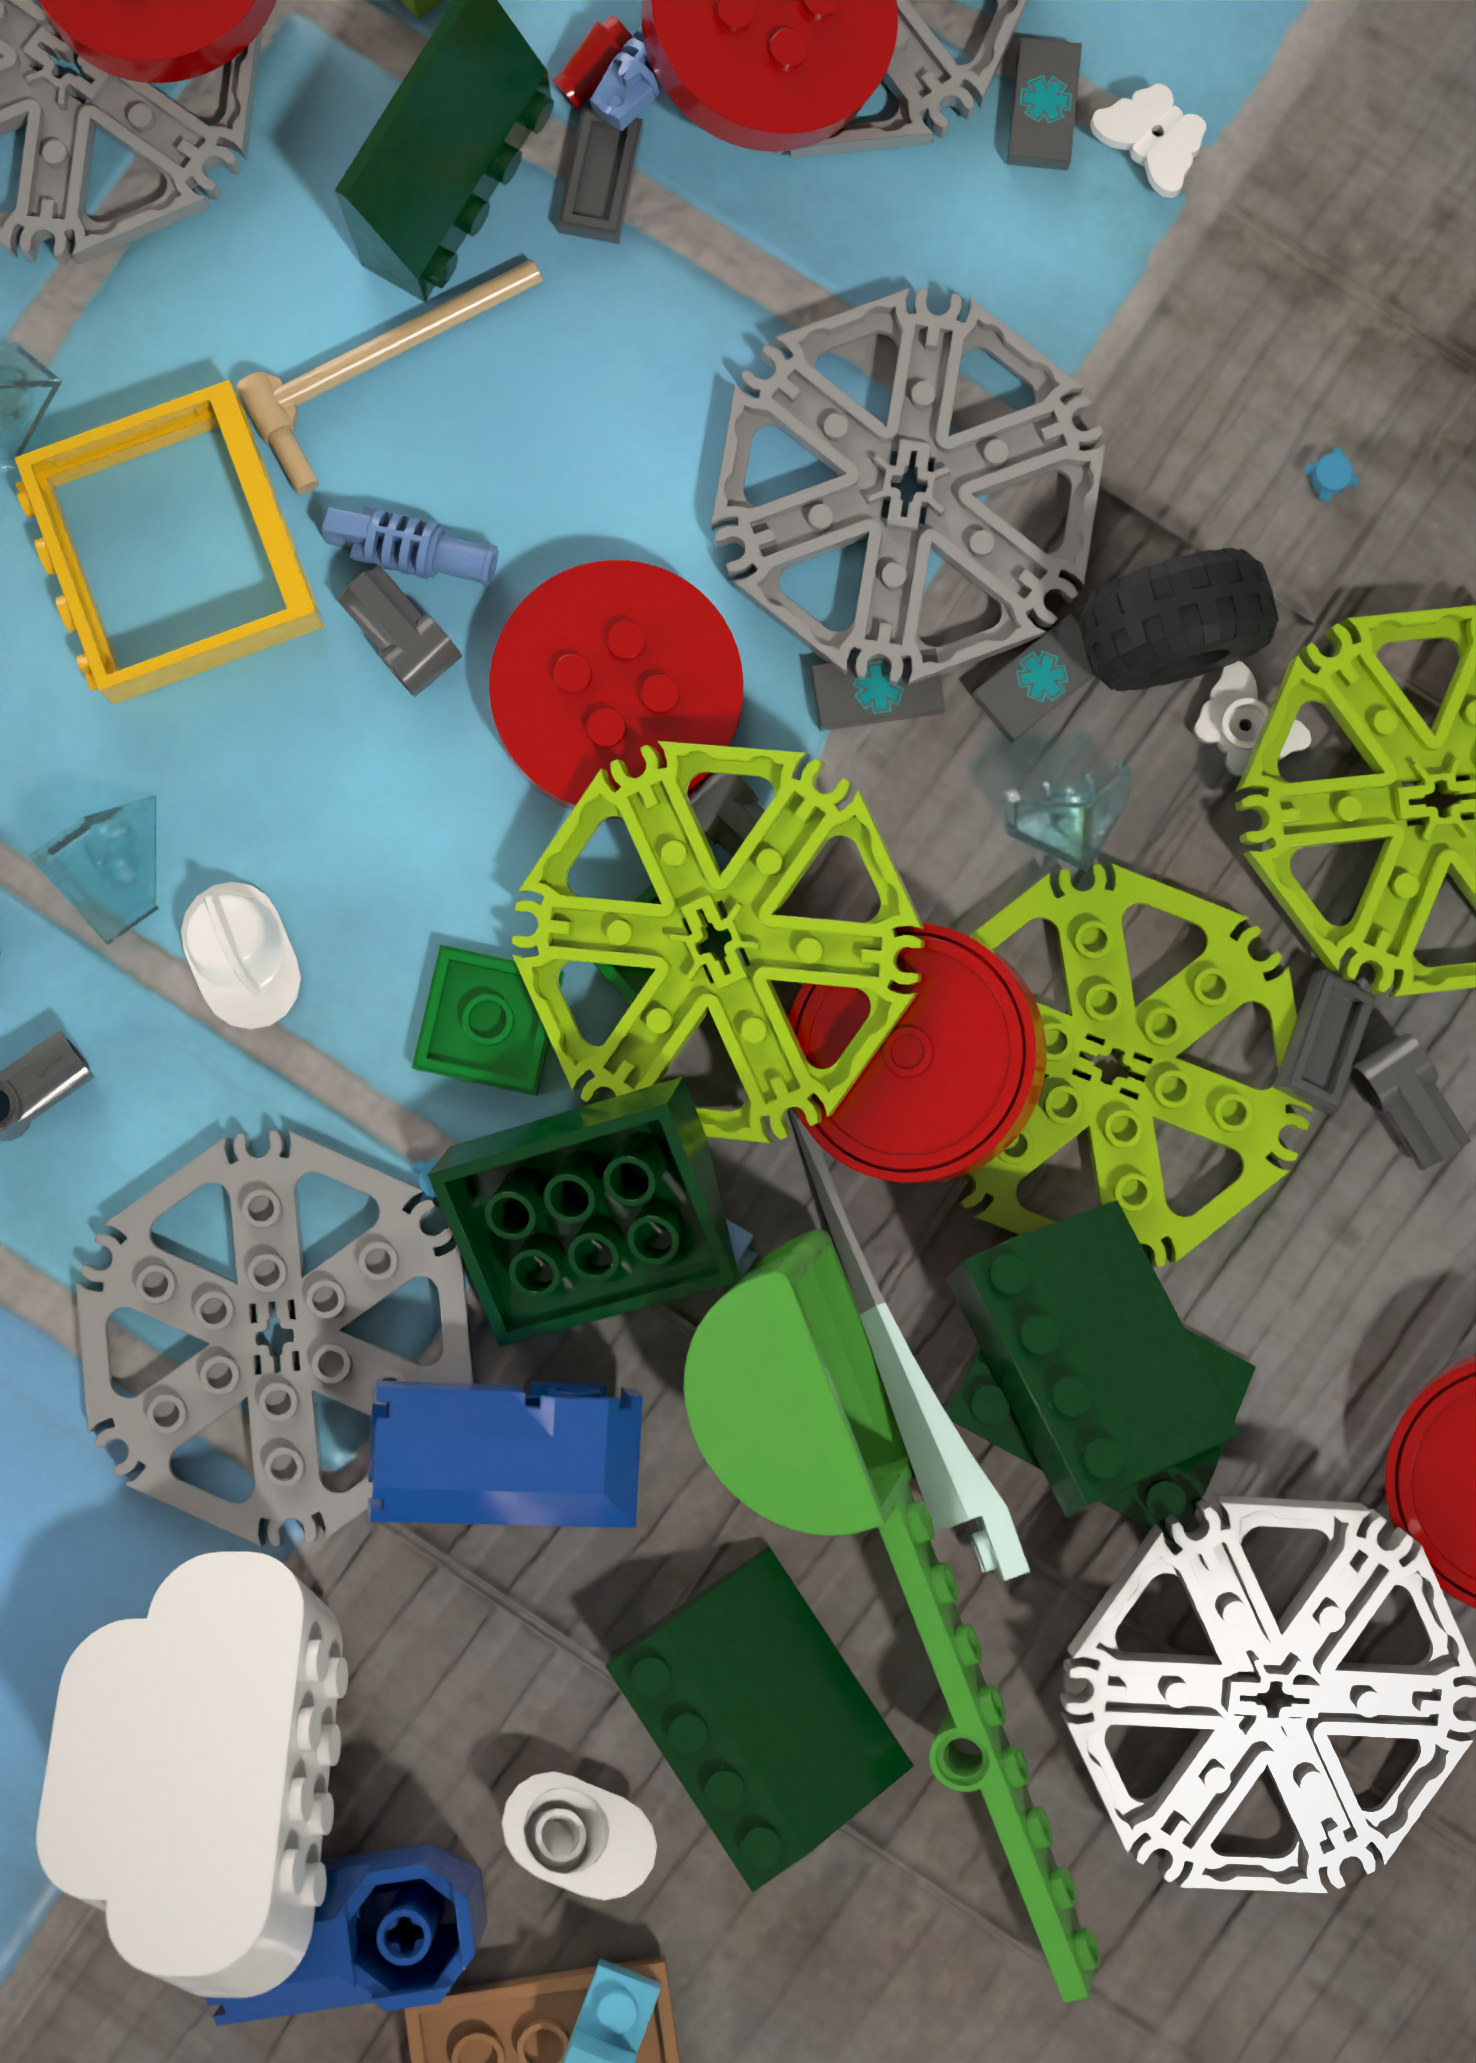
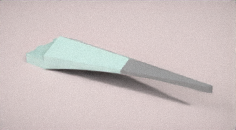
(943, 1465)

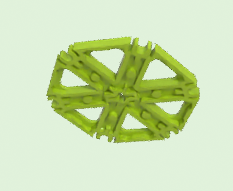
(1375, 805)
(753, 892)
(1157, 1028)

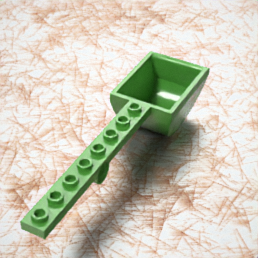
(808, 1439)

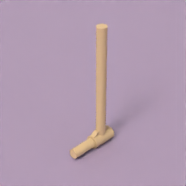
(274, 403)

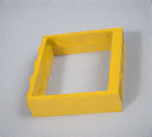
(129, 439)

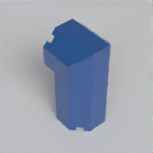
(504, 1455)
(387, 1934)

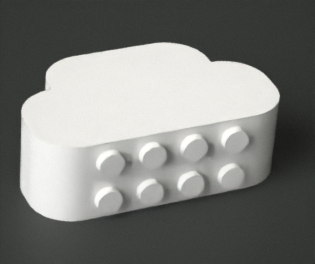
(200, 1774)

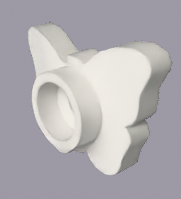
(1131, 126)
(1236, 701)

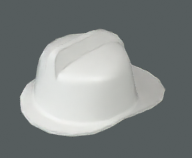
(241, 955)
(578, 1836)

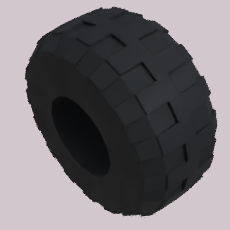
(1178, 619)

